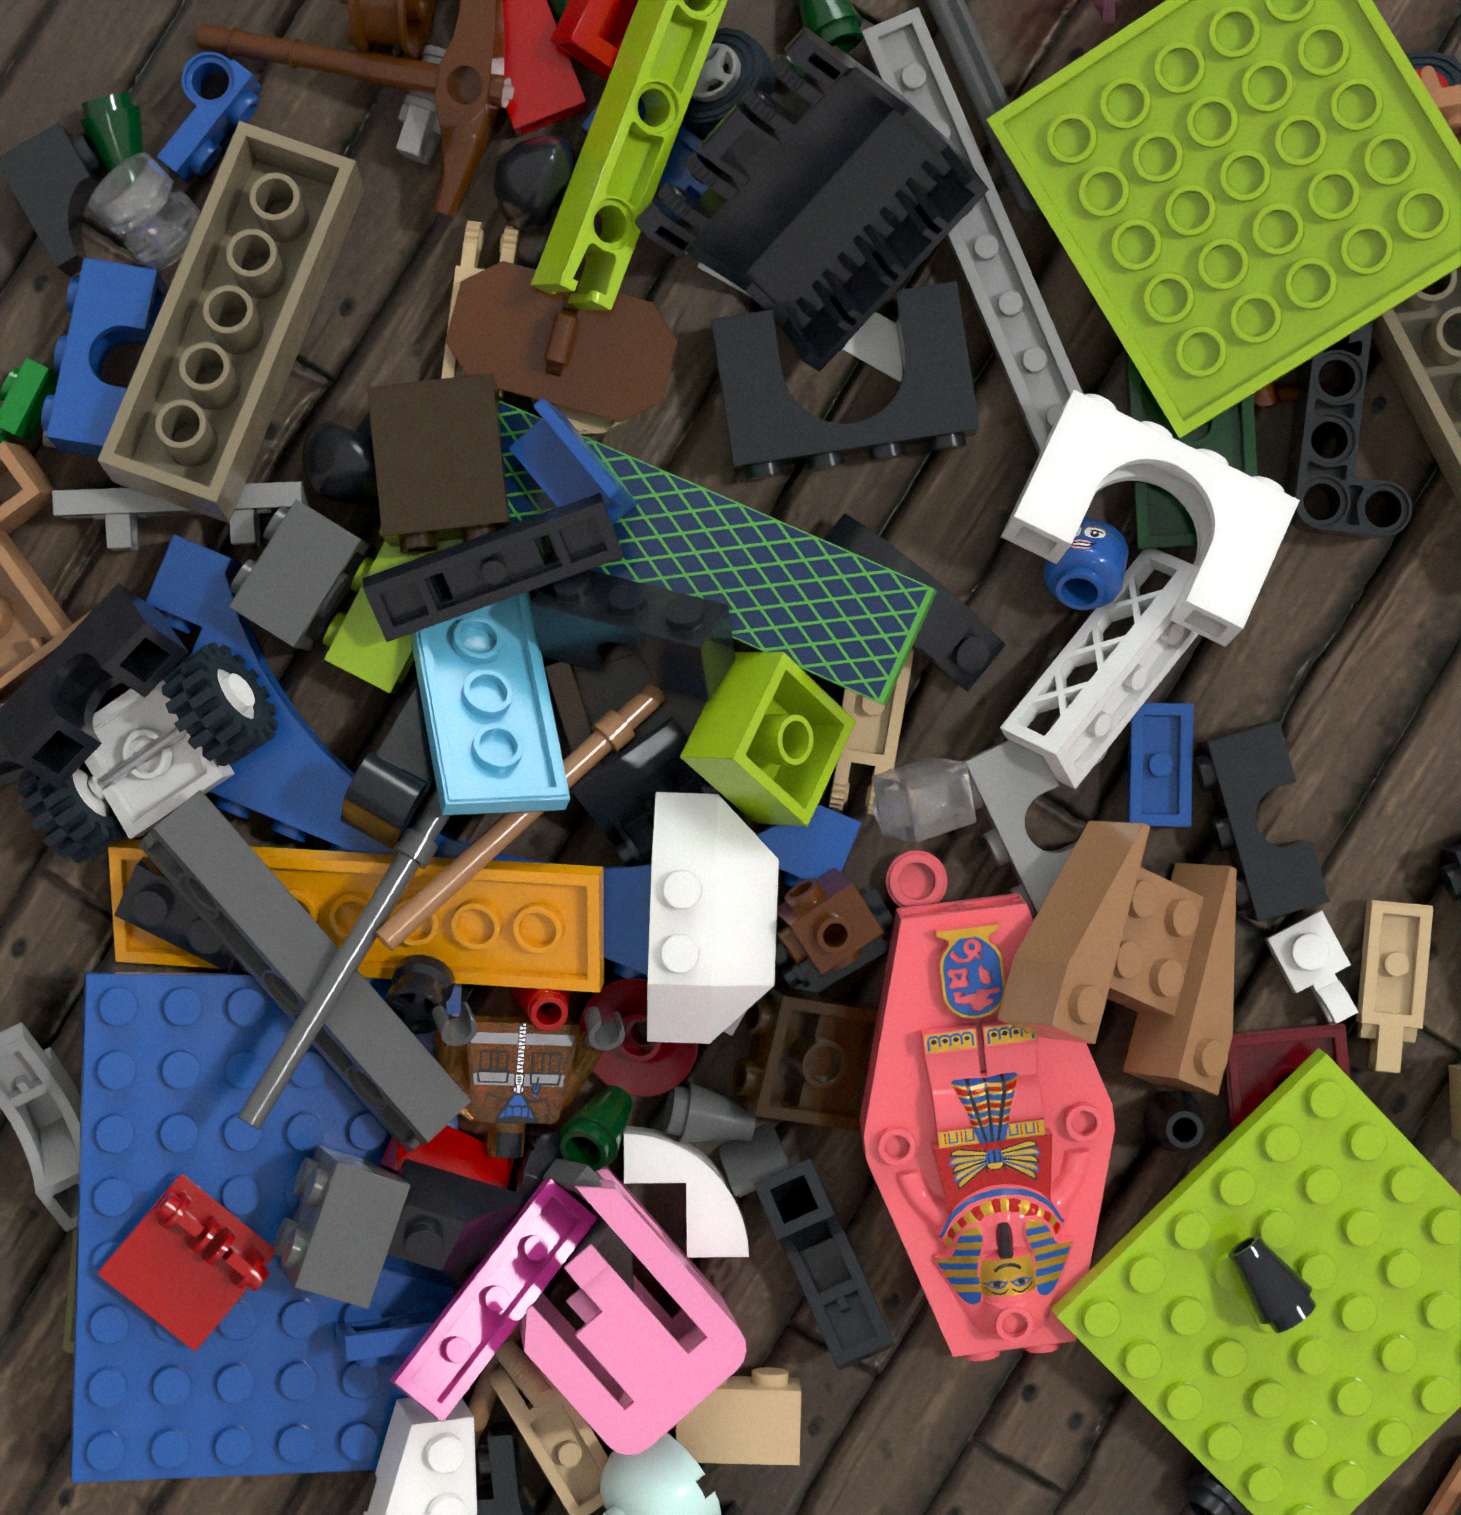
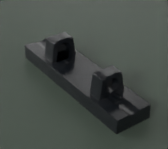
(492, 567)

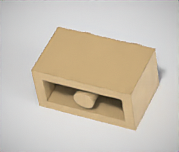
(747, 1421)

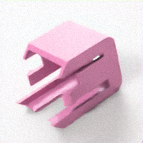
(632, 1362)

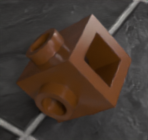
(826, 922)

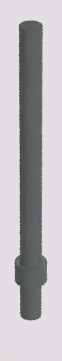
(413, 852)

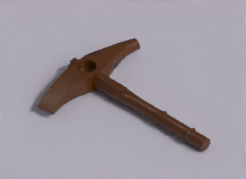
(466, 83)

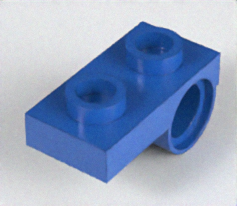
(197, 141)

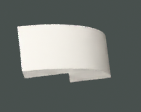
(712, 1210)

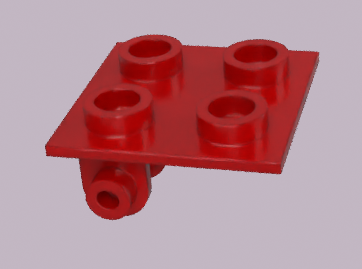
(188, 1262)

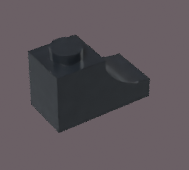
(53, 185)

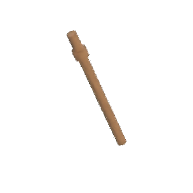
(609, 734)

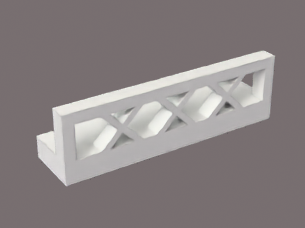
(1125, 678)

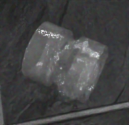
(140, 203)

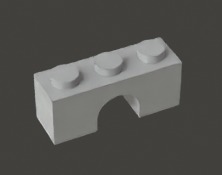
(1004, 785)

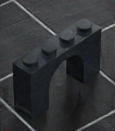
(774, 430)

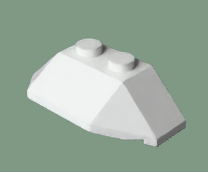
(707, 918)

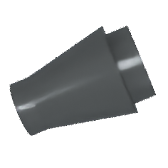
(704, 1115)

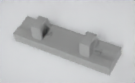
(124, 505)

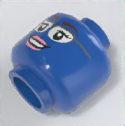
(1090, 569)

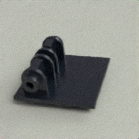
(625, 788)

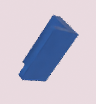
(567, 464)

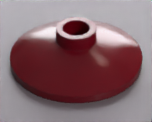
(638, 1065)

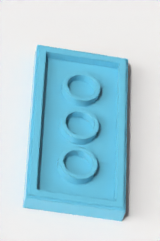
(490, 712)

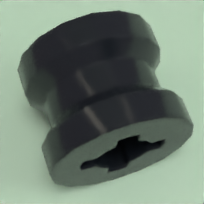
(417, 988)

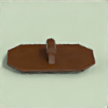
(548, 349)

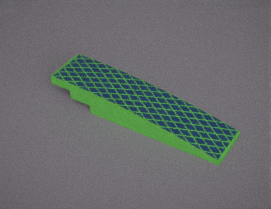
(780, 583)

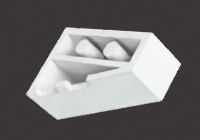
(426, 1464)

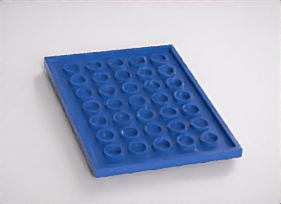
(162, 1098)

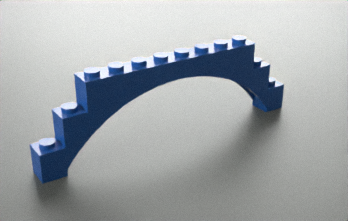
(305, 783)

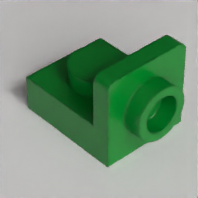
(24, 399)

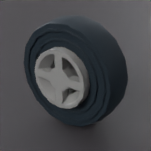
(728, 72)

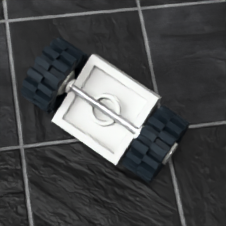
(154, 754)

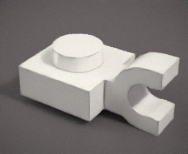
(1310, 958)

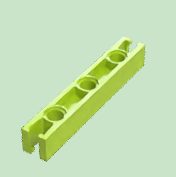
(623, 153)

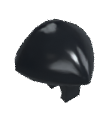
(533, 180)
(341, 462)

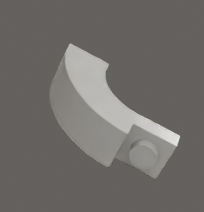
(46, 1118)

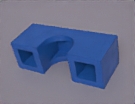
(109, 308)

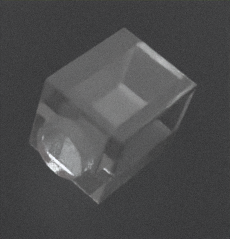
(923, 799)

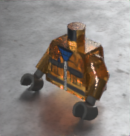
(518, 1070)

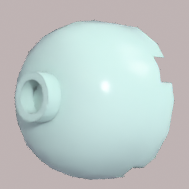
(655, 1483)

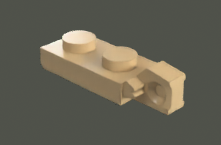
(1393, 979)

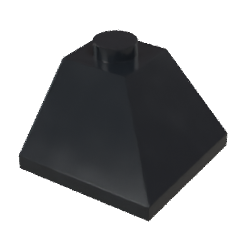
(447, 1224)

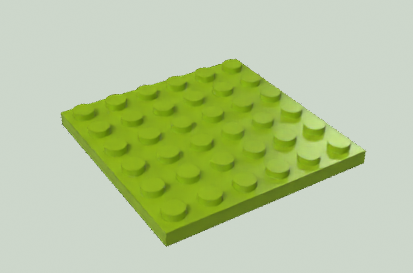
(1241, 187)
(1353, 1388)

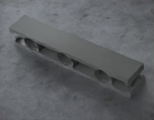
(289, 958)

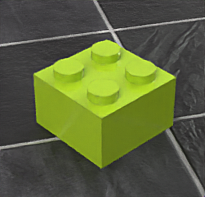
(769, 739)

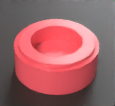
(916, 879)

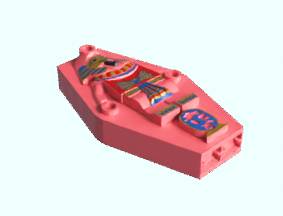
(982, 1132)

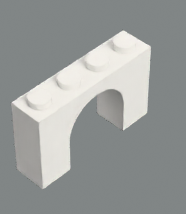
(1234, 514)

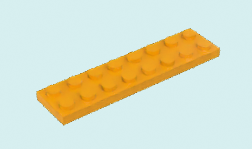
(500, 929)

